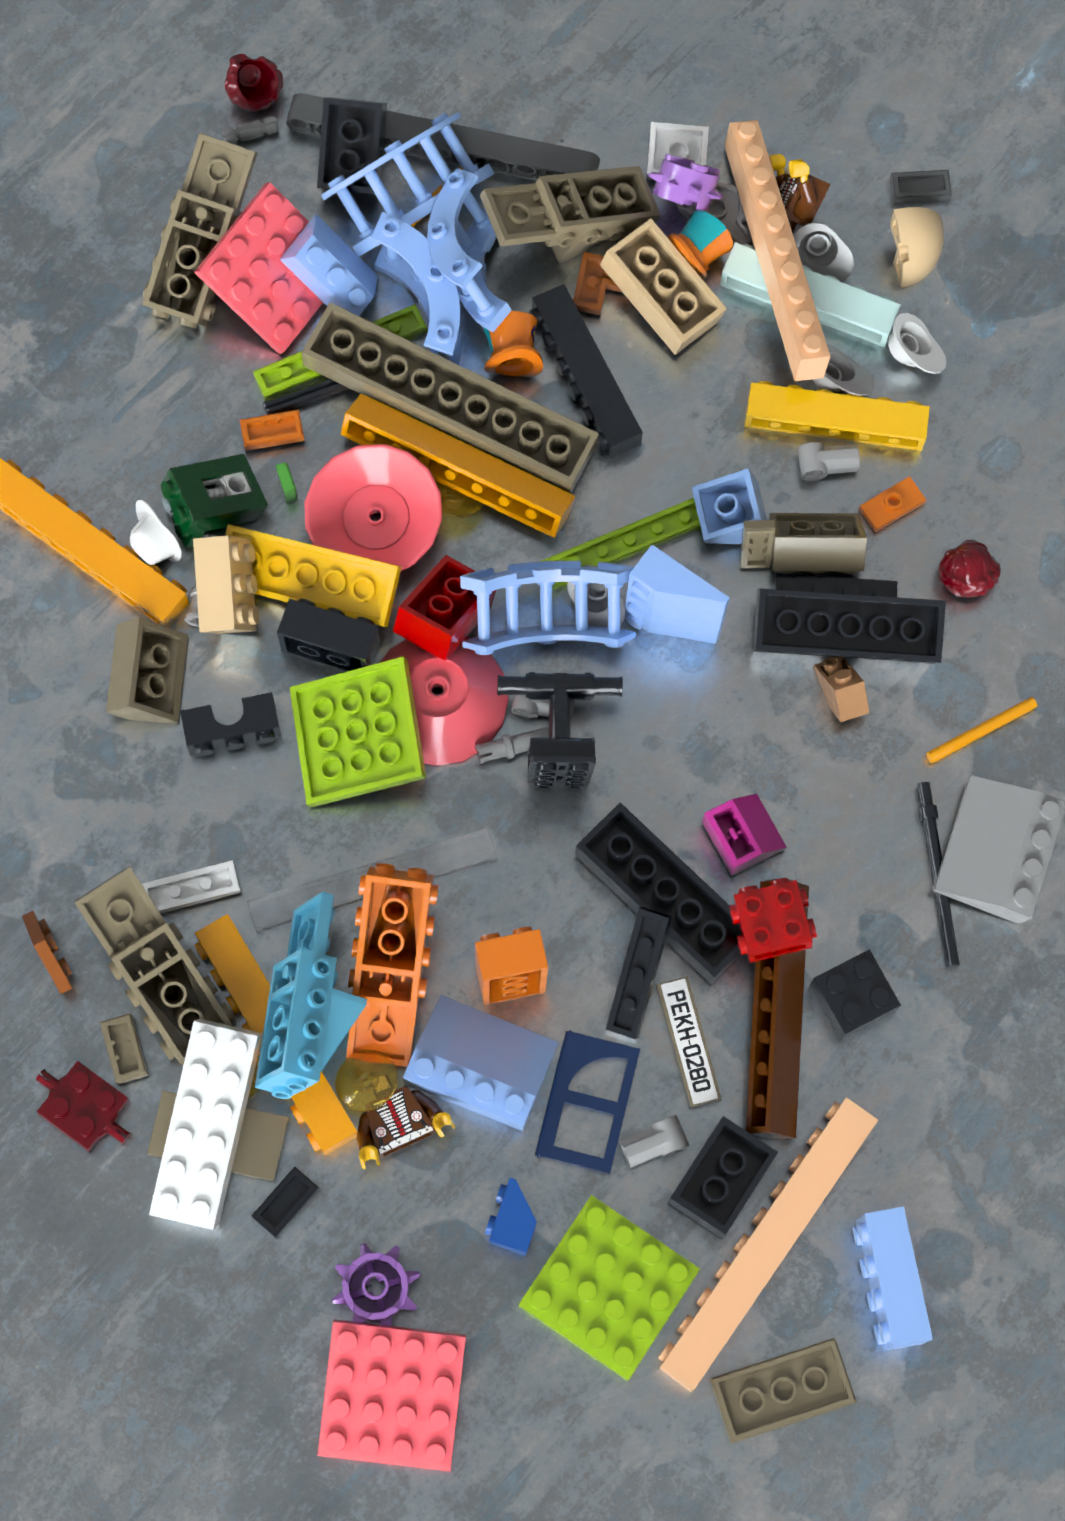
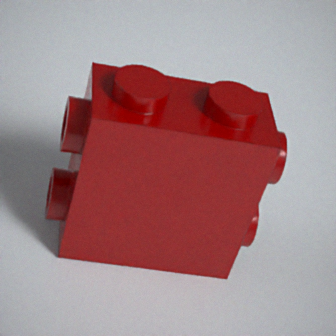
(772, 920)

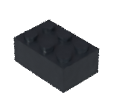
(350, 140)
(328, 636)
(722, 1177)

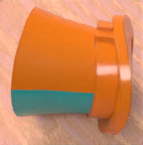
(702, 241)
(513, 347)

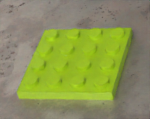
(357, 732)
(609, 1287)

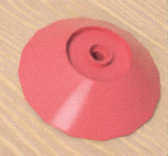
(371, 482)
(466, 710)

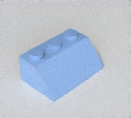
(330, 268)

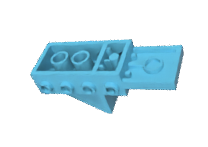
(306, 1015)

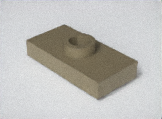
(757, 544)
(124, 1048)

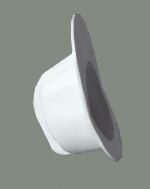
(914, 345)
(152, 538)

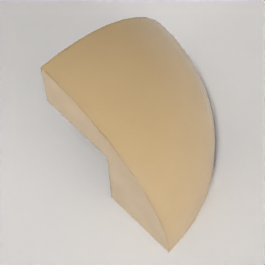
(918, 241)

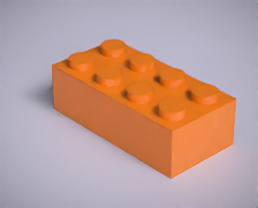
(511, 965)

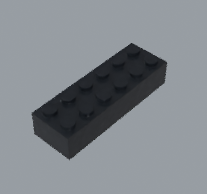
(849, 625)
(654, 877)

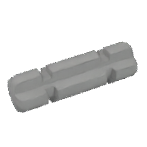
(250, 130)

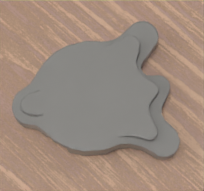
(727, 210)

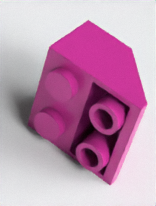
(742, 832)

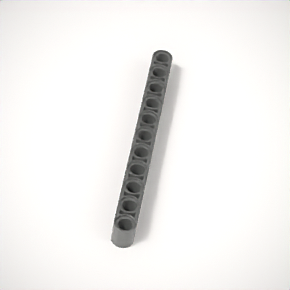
(503, 152)

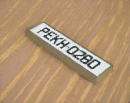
(688, 1042)

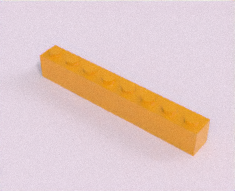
(461, 465)
(90, 548)
(249, 994)

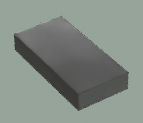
(920, 186)

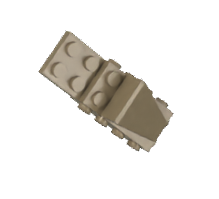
(571, 209)
(196, 223)
(151, 961)

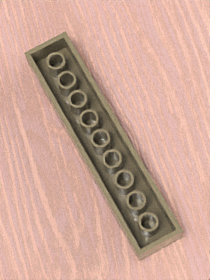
(449, 397)

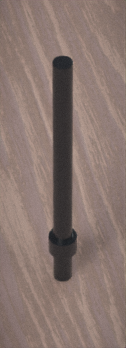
(929, 814)

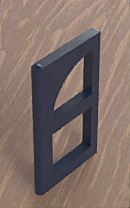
(575, 1054)

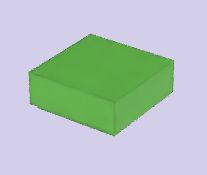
(286, 482)

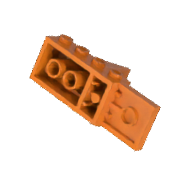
(391, 958)

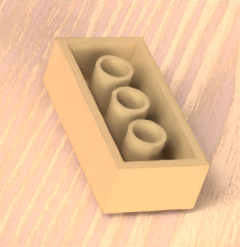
(663, 286)

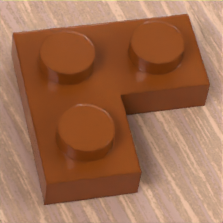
(592, 284)
(46, 947)

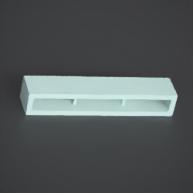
(836, 303)

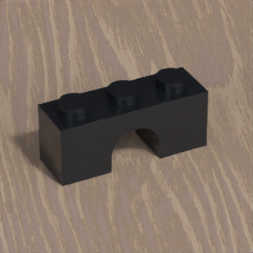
(257, 724)

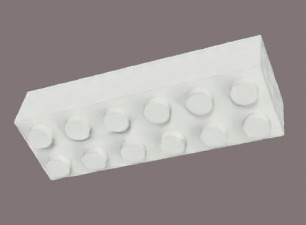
(206, 1124)

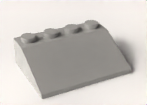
(1000, 848)

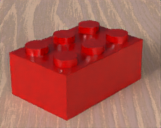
(439, 610)

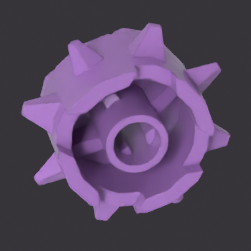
(686, 182)
(384, 1269)

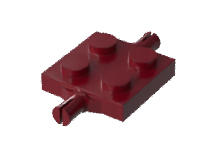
(83, 1106)

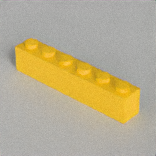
(837, 415)

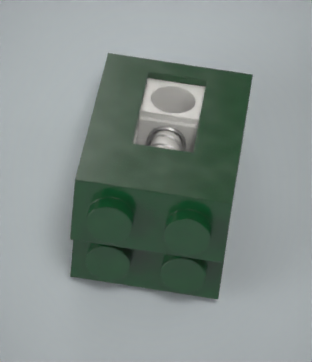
(211, 496)

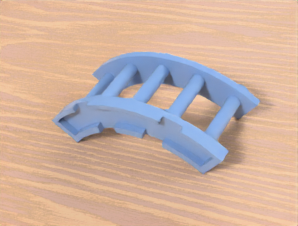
(424, 200)
(462, 253)
(409, 262)
(546, 574)

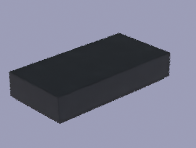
(285, 1202)

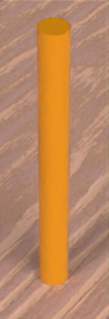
(981, 730)

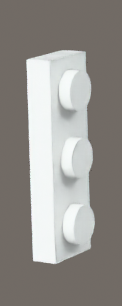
(193, 887)

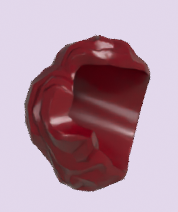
(253, 82)
(969, 570)

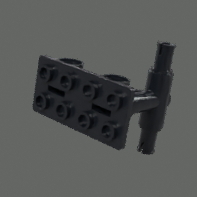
(560, 756)

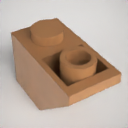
(842, 688)

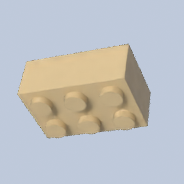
(225, 584)

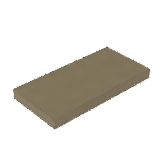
(257, 1147)
(782, 1390)

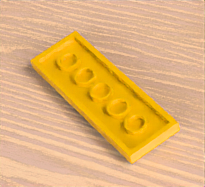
(322, 576)

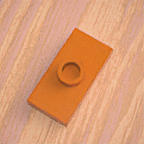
(272, 430)
(892, 504)

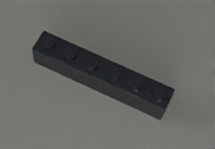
(586, 371)

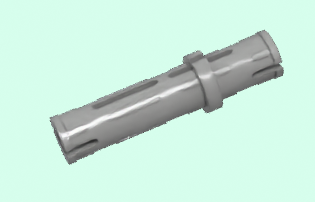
(508, 745)

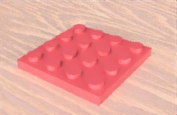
(253, 279)
(391, 1395)

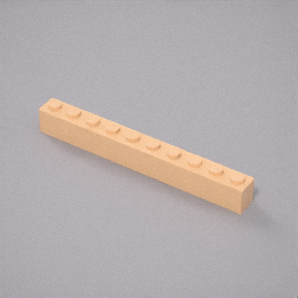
(776, 251)
(767, 1245)

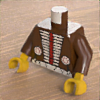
(799, 190)
(398, 1124)

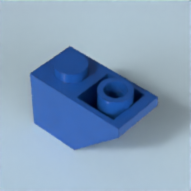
(514, 1221)

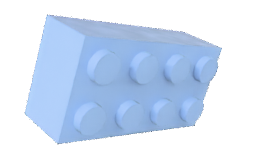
(893, 1279)

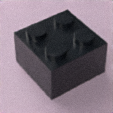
(854, 994)

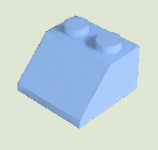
(726, 504)

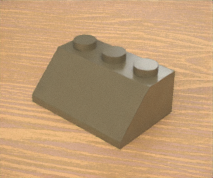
(818, 542)
(147, 672)

